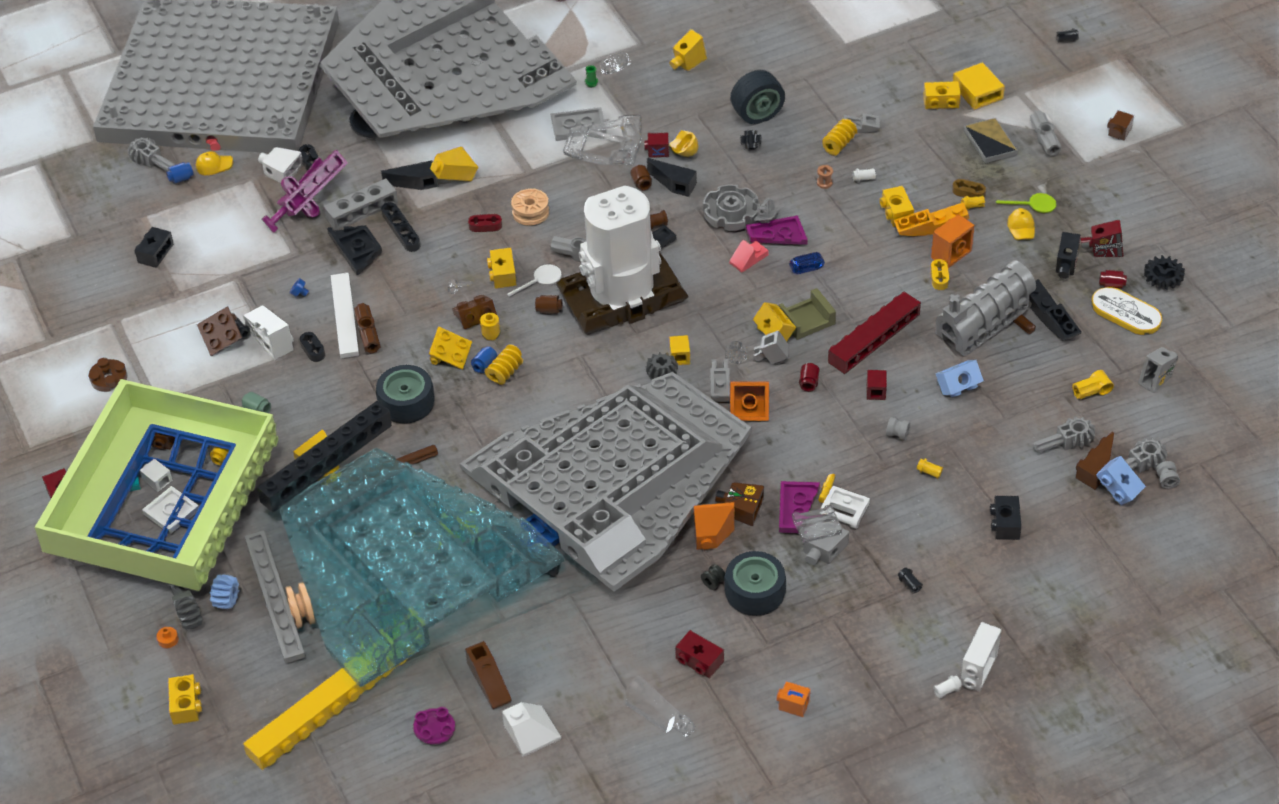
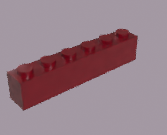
(874, 332)

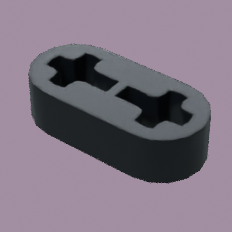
(307, 158)
(315, 345)

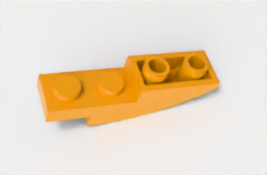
(925, 223)

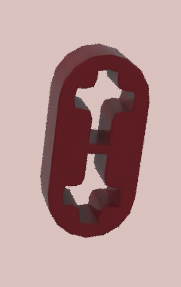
(485, 223)

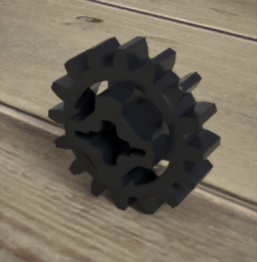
(1164, 272)

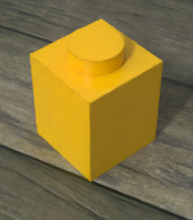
(680, 349)

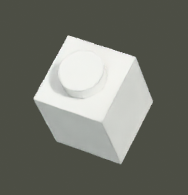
(156, 475)

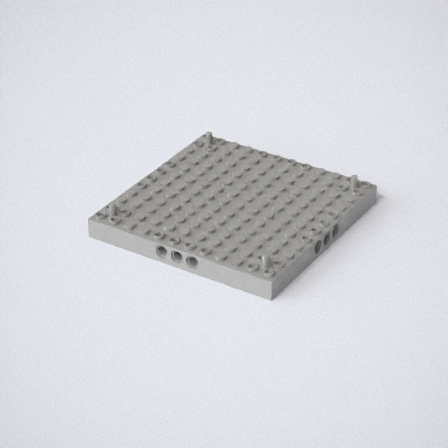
(219, 73)

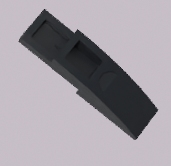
(1051, 314)

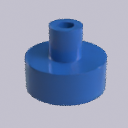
(298, 287)

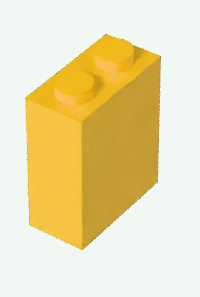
(979, 86)

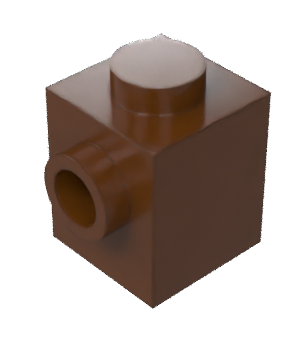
(1120, 125)

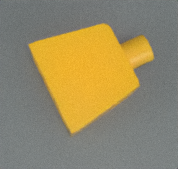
(689, 51)

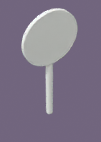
(543, 275)

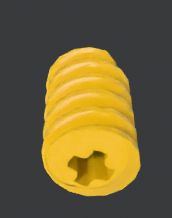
(839, 136)
(504, 364)

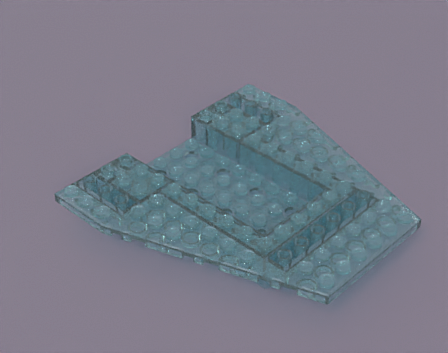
(361, 597)

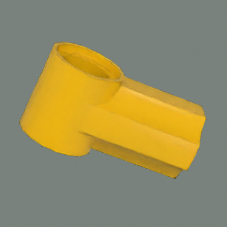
(1097, 383)

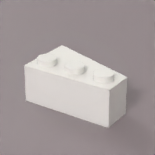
(270, 332)

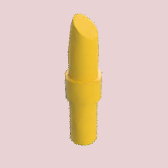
(826, 487)

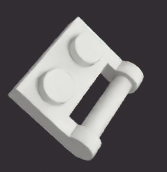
(849, 503)

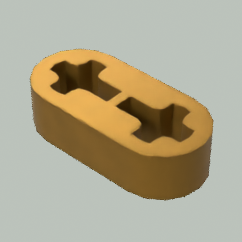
(968, 188)

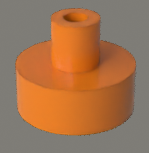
(167, 637)

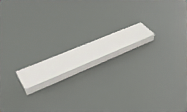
(344, 315)

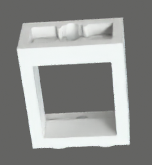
(980, 656)

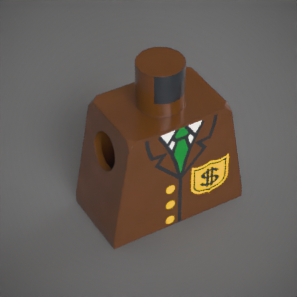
(746, 500)

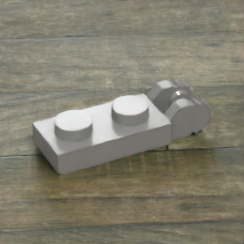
(720, 382)

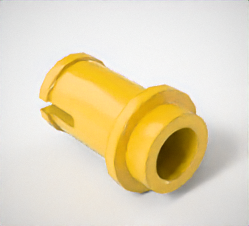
(972, 202)
(929, 468)

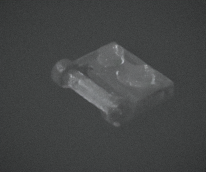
(819, 527)

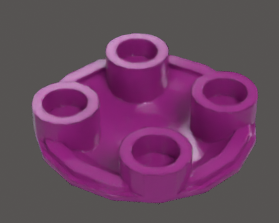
(434, 725)

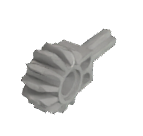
(148, 153)
(1070, 434)
(1146, 455)

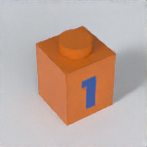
(793, 699)

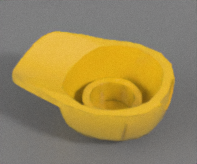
(685, 144)
(211, 163)
(1021, 224)

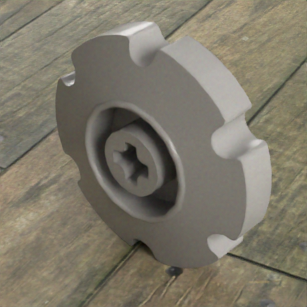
(730, 207)

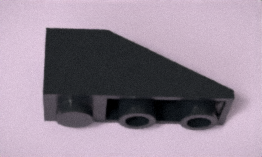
(412, 176)
(673, 177)

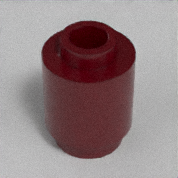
(1112, 279)
(809, 377)

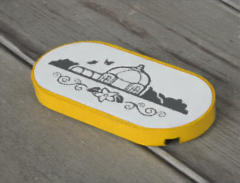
(1126, 310)

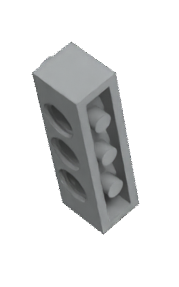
(359, 204)

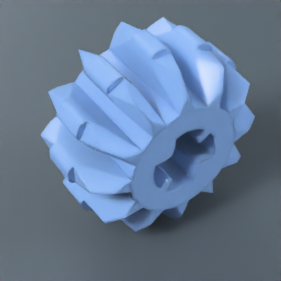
(224, 591)

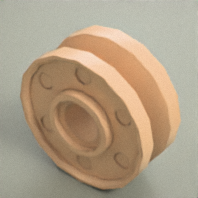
(530, 207)
(300, 605)

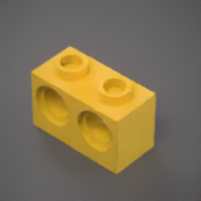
(184, 699)

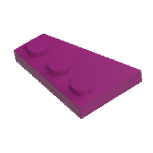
(779, 231)
(795, 498)

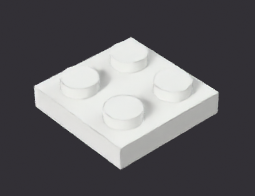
(162, 507)

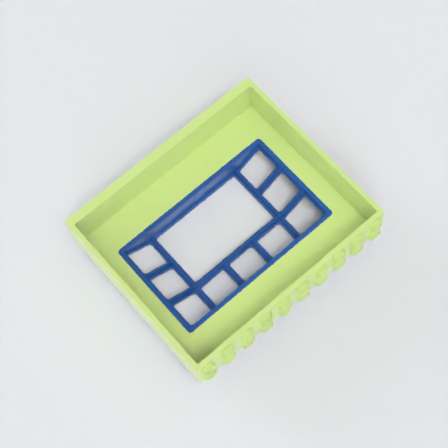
(112, 461)

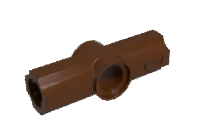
(367, 328)

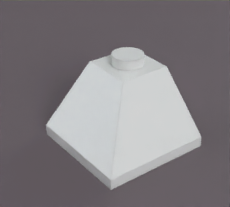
(529, 727)

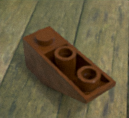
(1094, 462)
(487, 674)

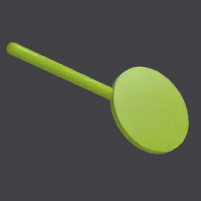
(1039, 202)

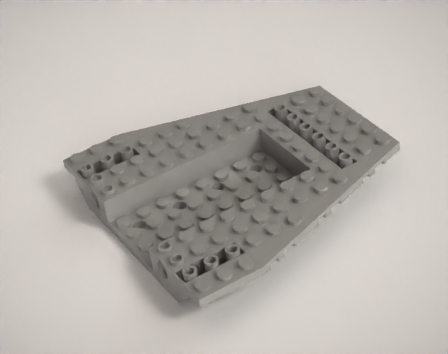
(393, 96)
(633, 508)

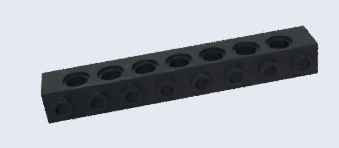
(324, 456)

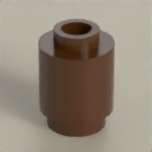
(641, 177)
(548, 304)

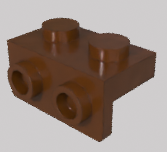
(472, 311)

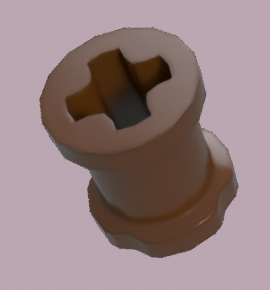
(658, 219)

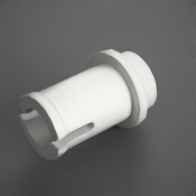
(866, 174)
(948, 686)

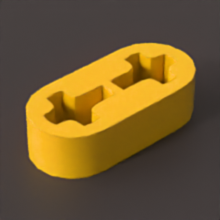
(943, 274)

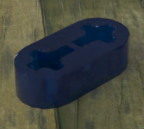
(806, 263)

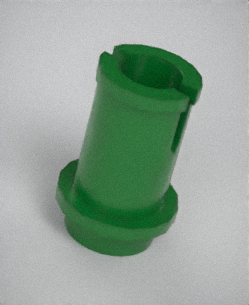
(591, 79)

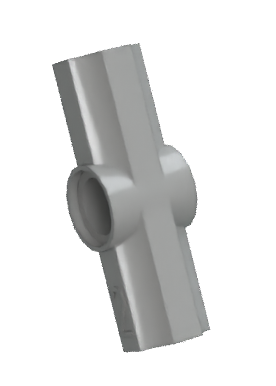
(1045, 133)
(567, 246)

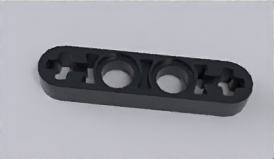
(399, 227)

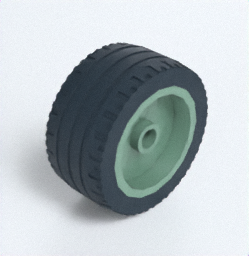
(757, 96)
(406, 393)
(755, 583)

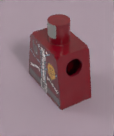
(1105, 240)

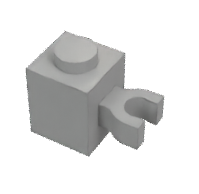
(772, 347)

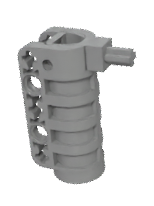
(988, 309)

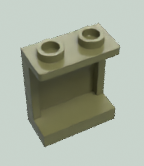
(810, 315)

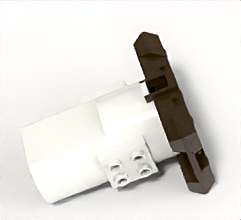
(621, 265)

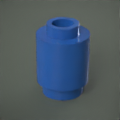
(179, 172)
(483, 359)

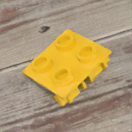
(449, 348)

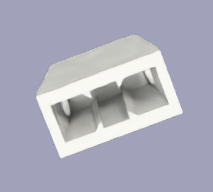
(281, 163)

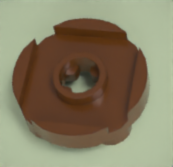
(103, 367)

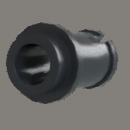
(1067, 35)
(244, 329)
(906, 576)

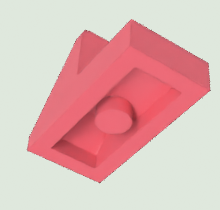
(748, 255)

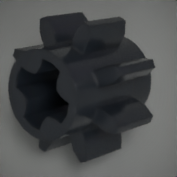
(750, 139)

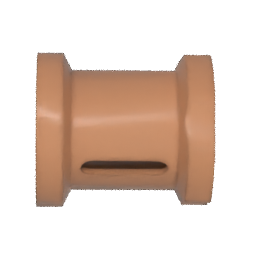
(822, 176)

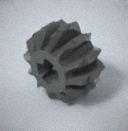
(660, 365)

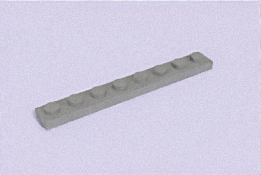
(274, 597)

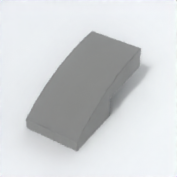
(866, 123)

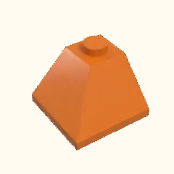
(713, 524)

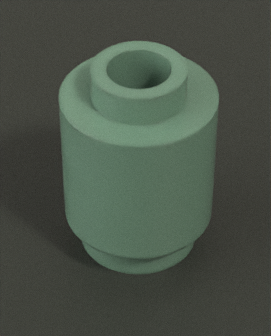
(256, 402)

